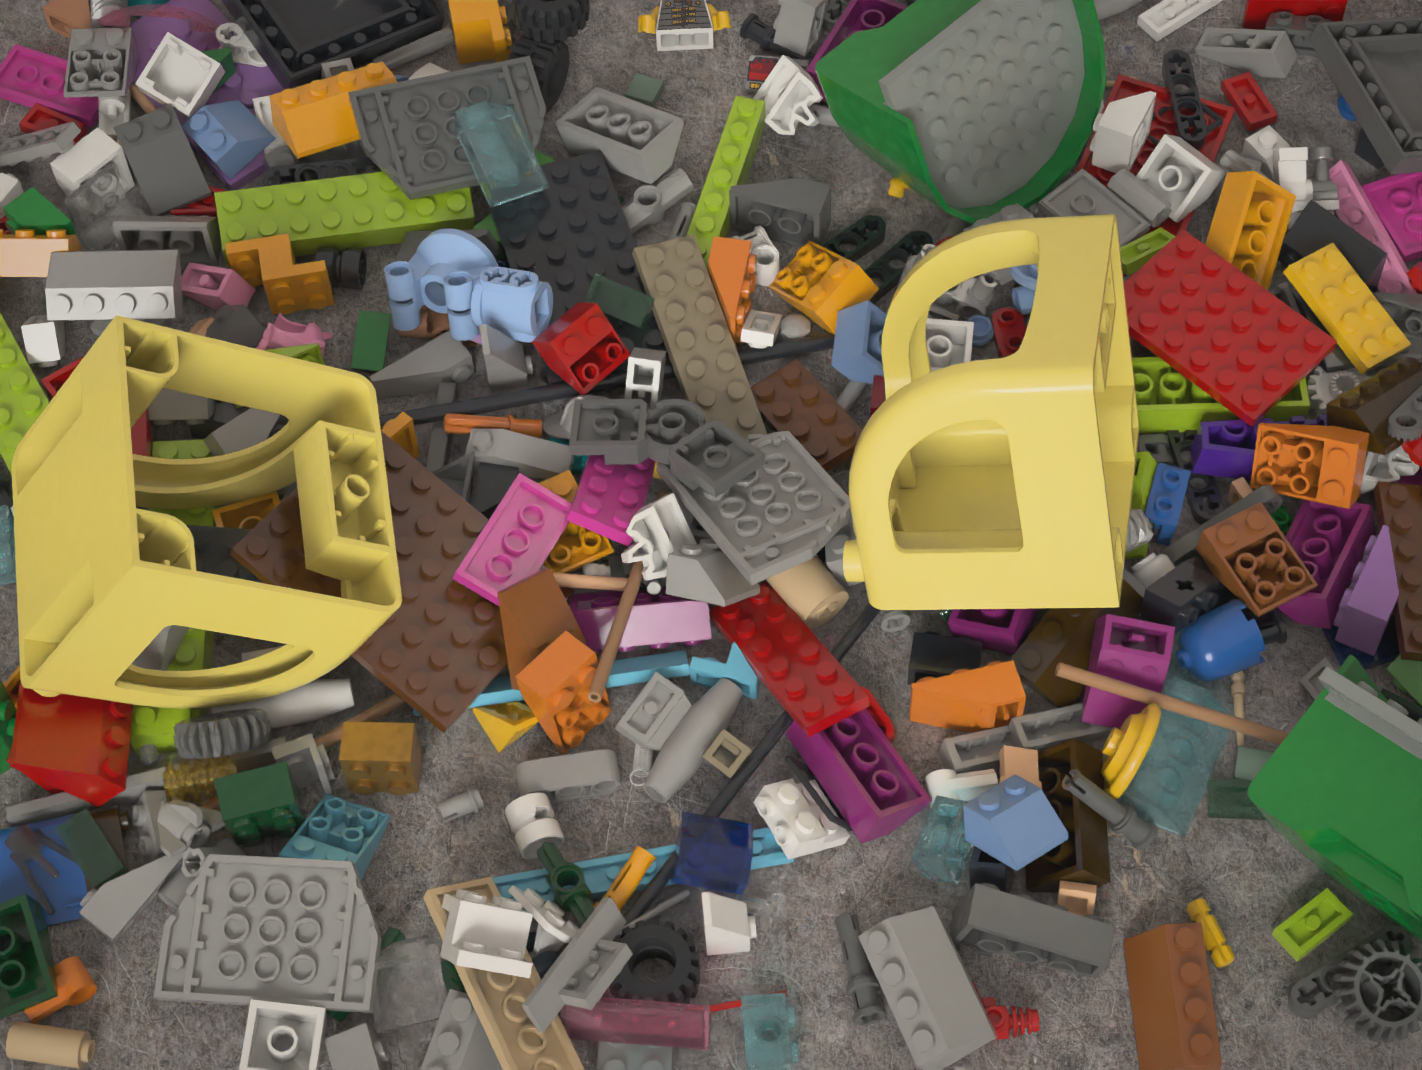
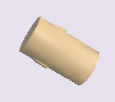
(810, 591)

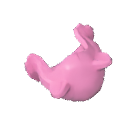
(288, 334)

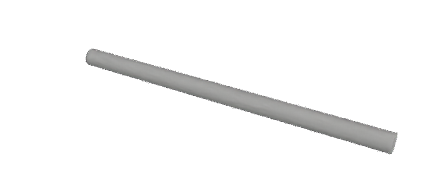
(655, 911)

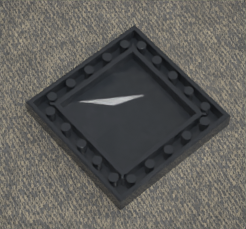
(303, 34)

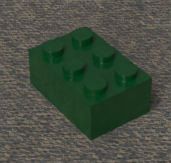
(260, 804)

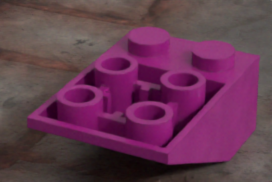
(1130, 653)

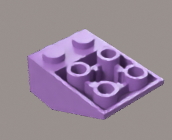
(1370, 598)

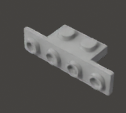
(583, 967)

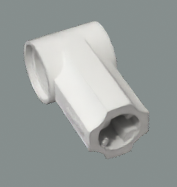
(959, 786)

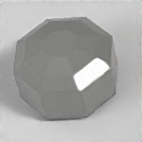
(795, 327)

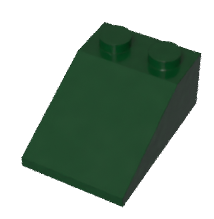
(25, 956)

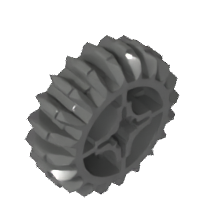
(222, 733)
(1357, 978)

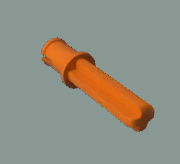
(463, 423)

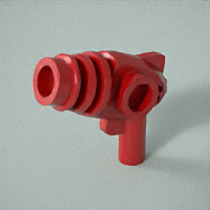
(1003, 1021)

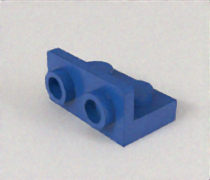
(1166, 500)

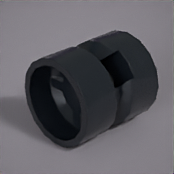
(344, 267)

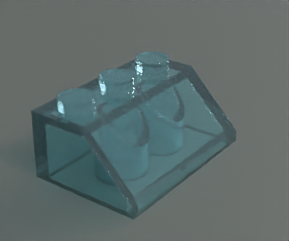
(499, 152)

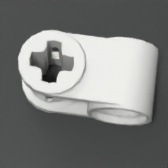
(240, 45)
(767, 255)

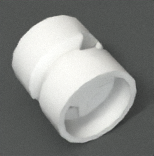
(533, 824)

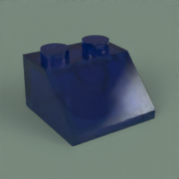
(713, 853)

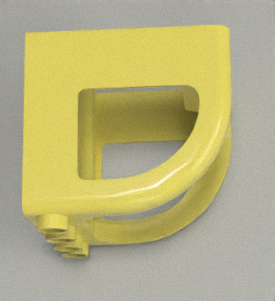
(1011, 469)
(110, 576)

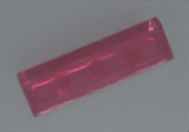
(640, 1023)

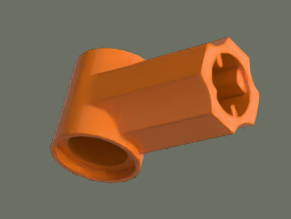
(73, 988)

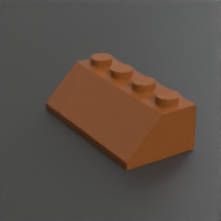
(1172, 999)

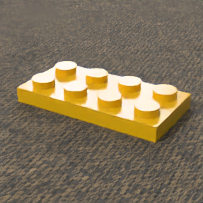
(1347, 308)

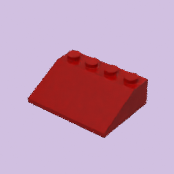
(73, 743)

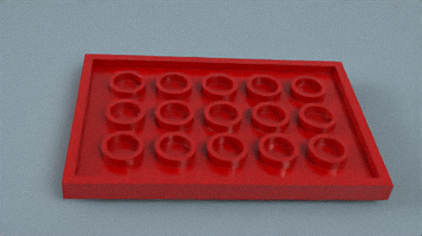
(1221, 328)

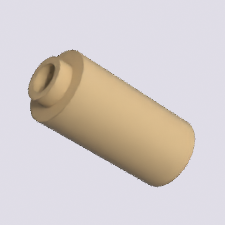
(49, 1045)

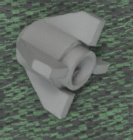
(185, 826)

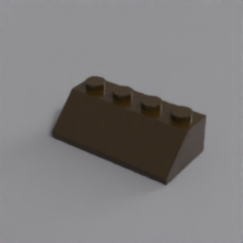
(1374, 400)
(1067, 638)
(1086, 851)

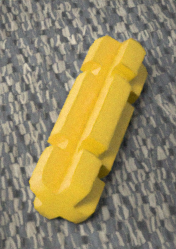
(1213, 936)

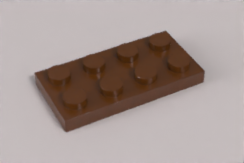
(801, 405)

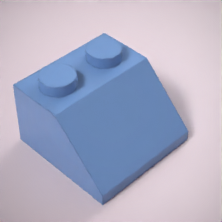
(228, 135)
(859, 342)
(1013, 823)

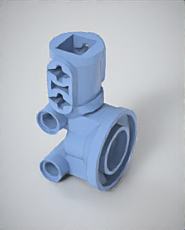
(461, 278)

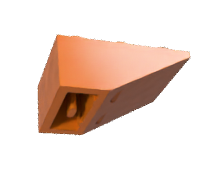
(733, 278)
(1311, 462)
(558, 688)
(969, 698)

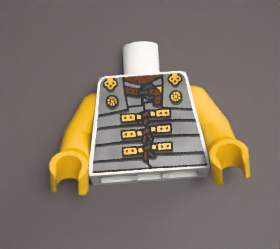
(683, 24)

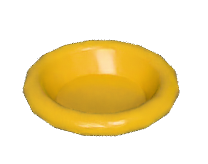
(1127, 749)

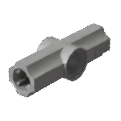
(660, 196)

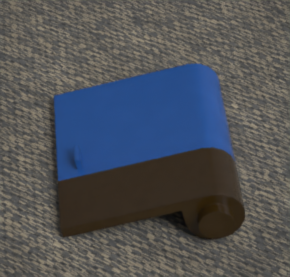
(72, 885)

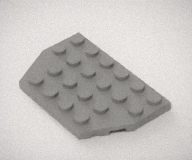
(773, 514)
(271, 935)

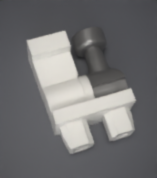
(1291, 175)

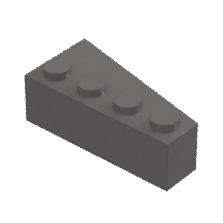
(1031, 931)

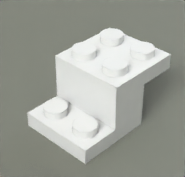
(486, 933)

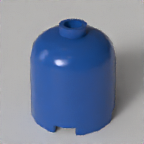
(1220, 643)

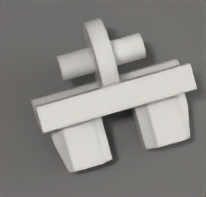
(114, 112)

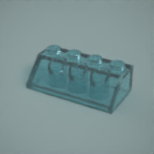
(1177, 762)

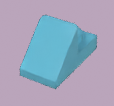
(708, 671)

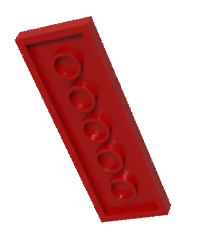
(790, 660)

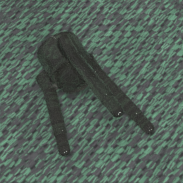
(28, 846)

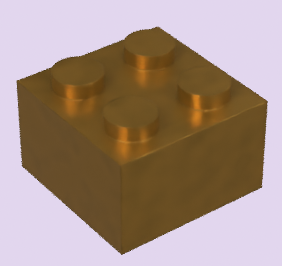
(381, 757)

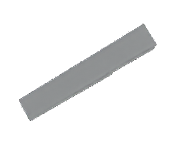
(1033, 731)

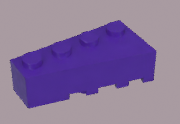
(1229, 446)

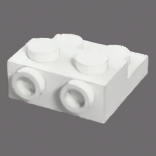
(797, 819)

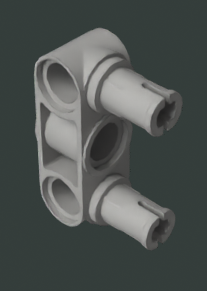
(966, 298)

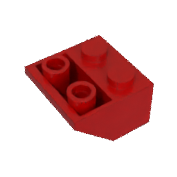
(581, 347)

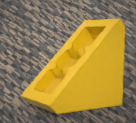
(505, 722)

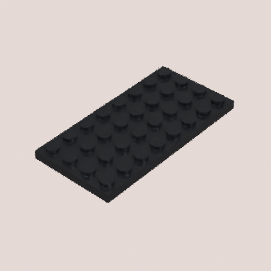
(571, 236)

